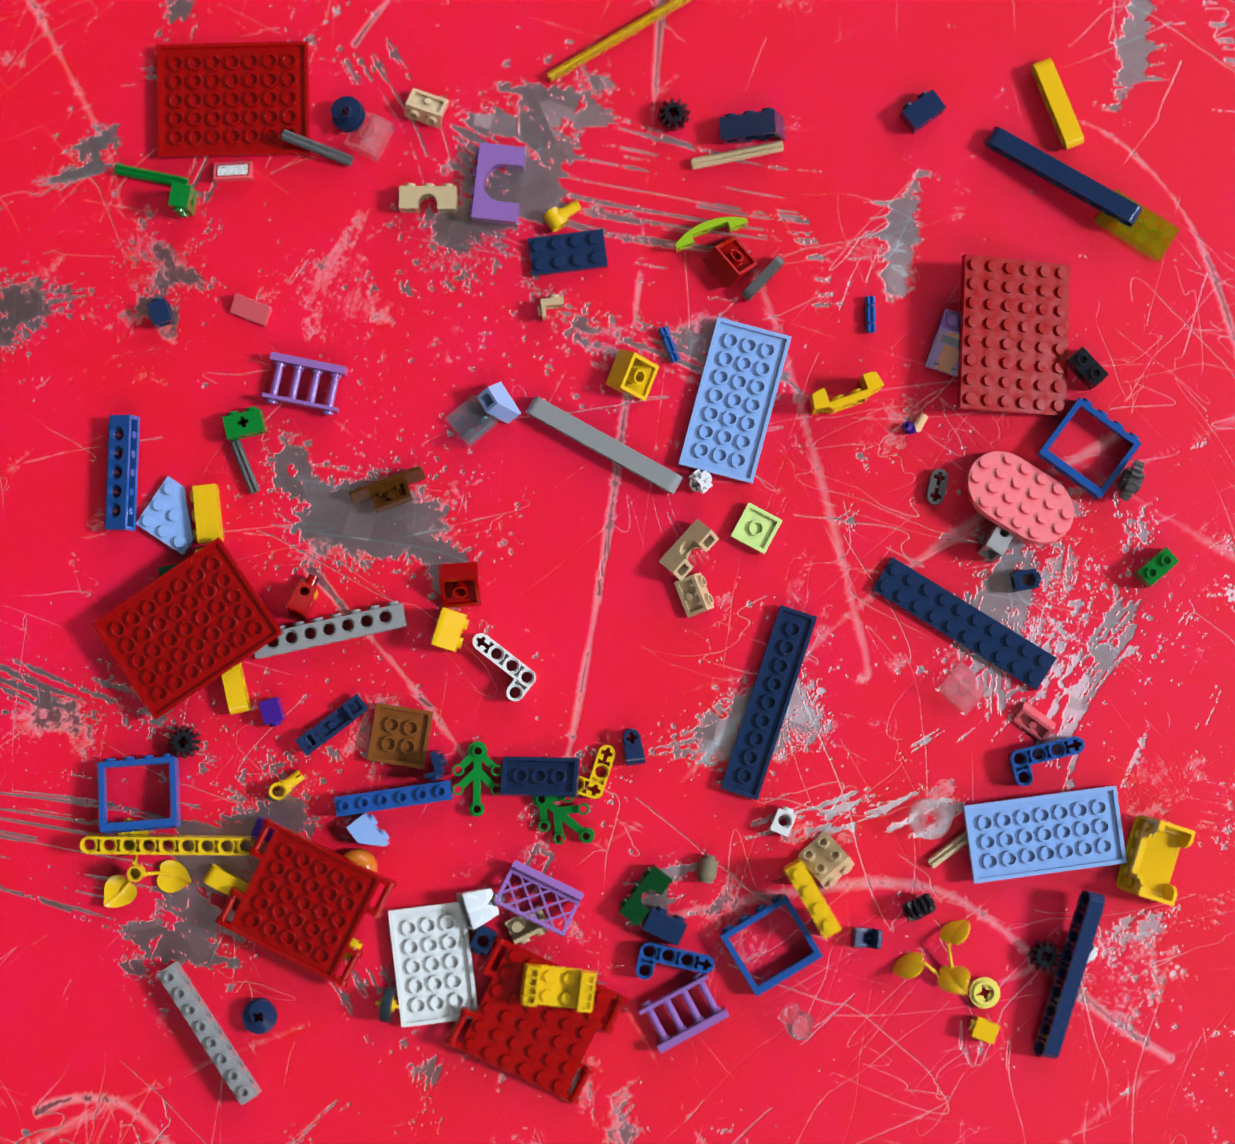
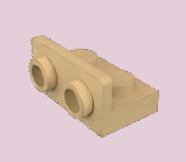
(425, 108)
(694, 594)
(522, 929)

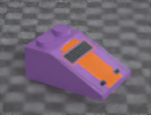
(945, 346)

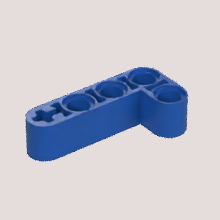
(1046, 755)
(674, 961)

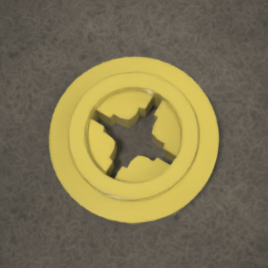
(992, 997)

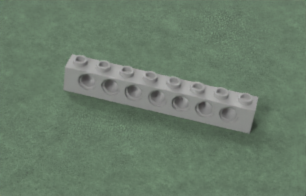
(397, 621)
(209, 1033)

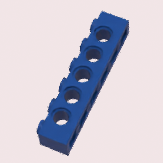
(128, 464)
(393, 798)

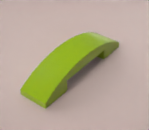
(732, 224)

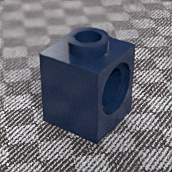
(160, 312)
(1018, 585)
(486, 931)

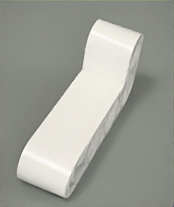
(502, 663)

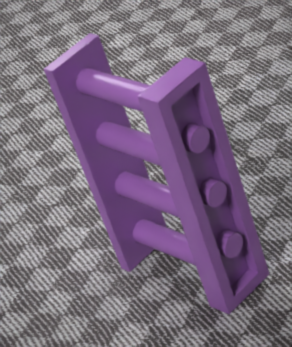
(317, 367)
(684, 1032)

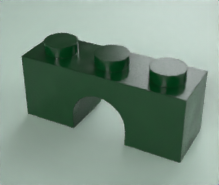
(655, 880)

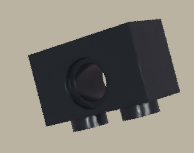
(1086, 368)

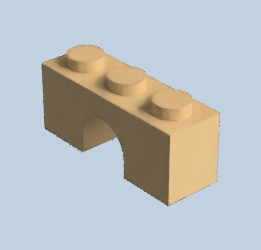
(411, 197)
(695, 537)

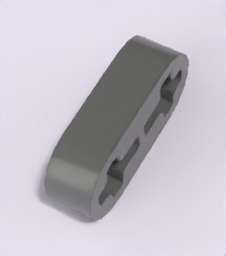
(941, 488)

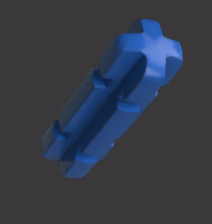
(870, 314)
(669, 344)

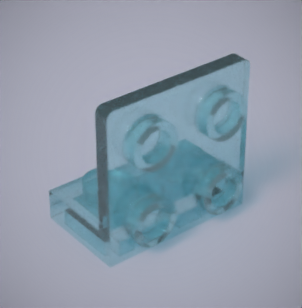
(471, 421)

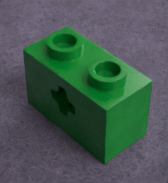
(183, 199)
(236, 431)
(1156, 567)

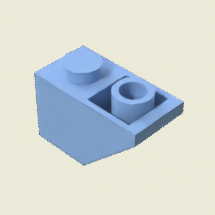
(498, 403)
(367, 832)

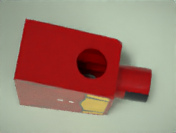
(300, 605)

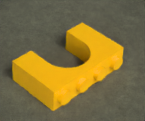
(812, 898)

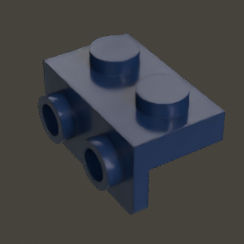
(439, 761)

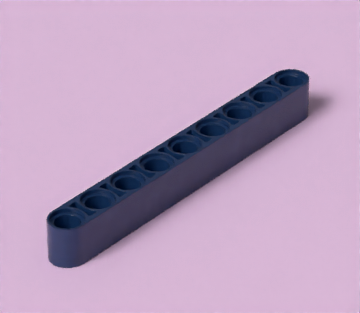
(1063, 176)
(1069, 974)

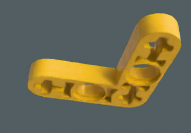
(594, 779)

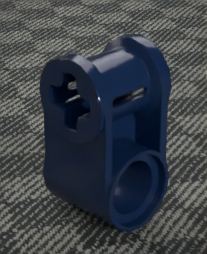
(633, 750)

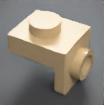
(553, 301)

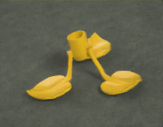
(120, 891)
(949, 978)

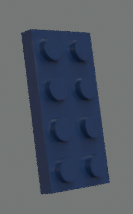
(567, 252)
(540, 777)

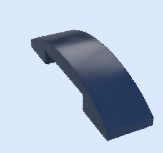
(332, 725)

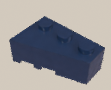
(751, 126)

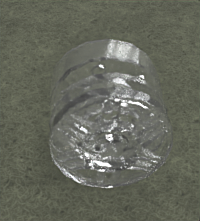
(918, 814)

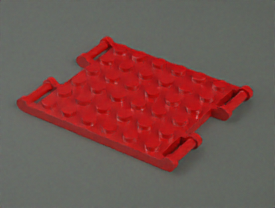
(305, 902)
(529, 1041)

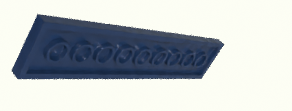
(964, 623)
(768, 702)

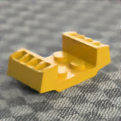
(870, 385)
(558, 987)

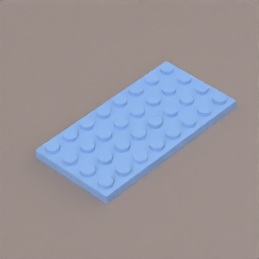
(735, 400)
(1044, 834)

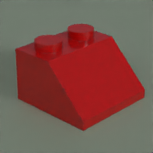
(730, 262)
(460, 584)

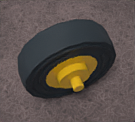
(387, 1004)

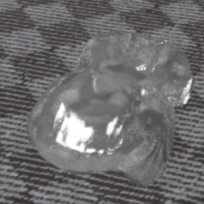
(796, 1022)

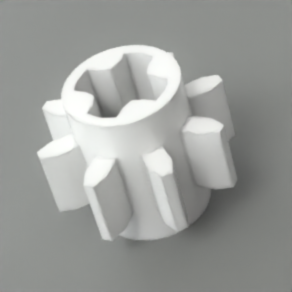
(700, 481)

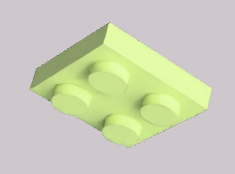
(756, 528)

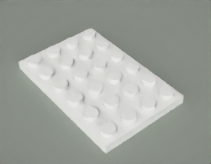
(432, 963)

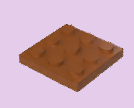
(400, 735)

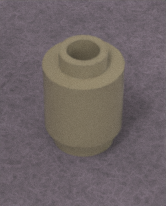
(707, 868)

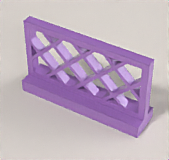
(547, 883)

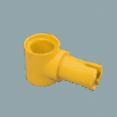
(557, 218)
(286, 785)

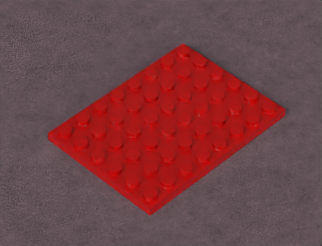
(232, 98)
(1013, 336)
(187, 628)

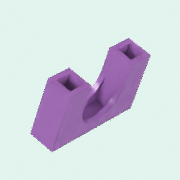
(491, 158)

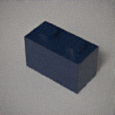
(922, 111)
(665, 925)

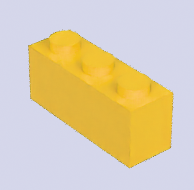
(206, 513)

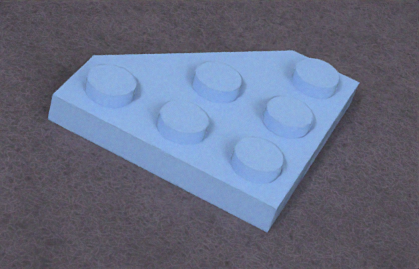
(169, 517)

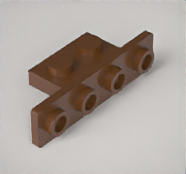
(389, 491)

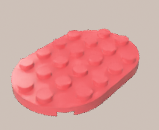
(1019, 498)

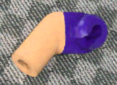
(916, 426)

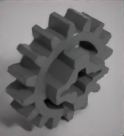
(1131, 480)

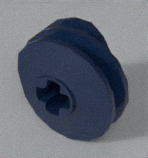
(347, 114)
(269, 1014)

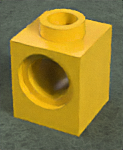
(983, 1029)

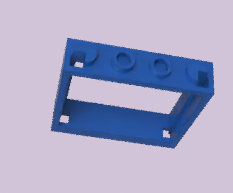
(1070, 472)
(145, 825)
(789, 970)

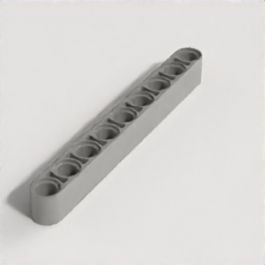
(604, 445)

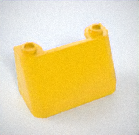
(1152, 858)

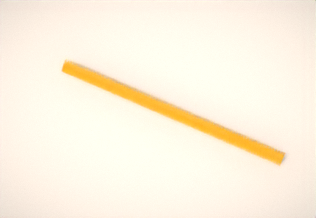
(621, 34)

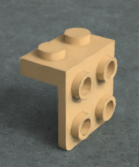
(826, 860)

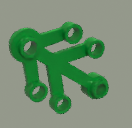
(476, 775)
(561, 814)

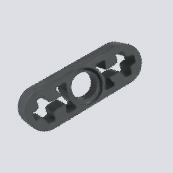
(763, 278)

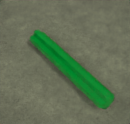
(149, 175)

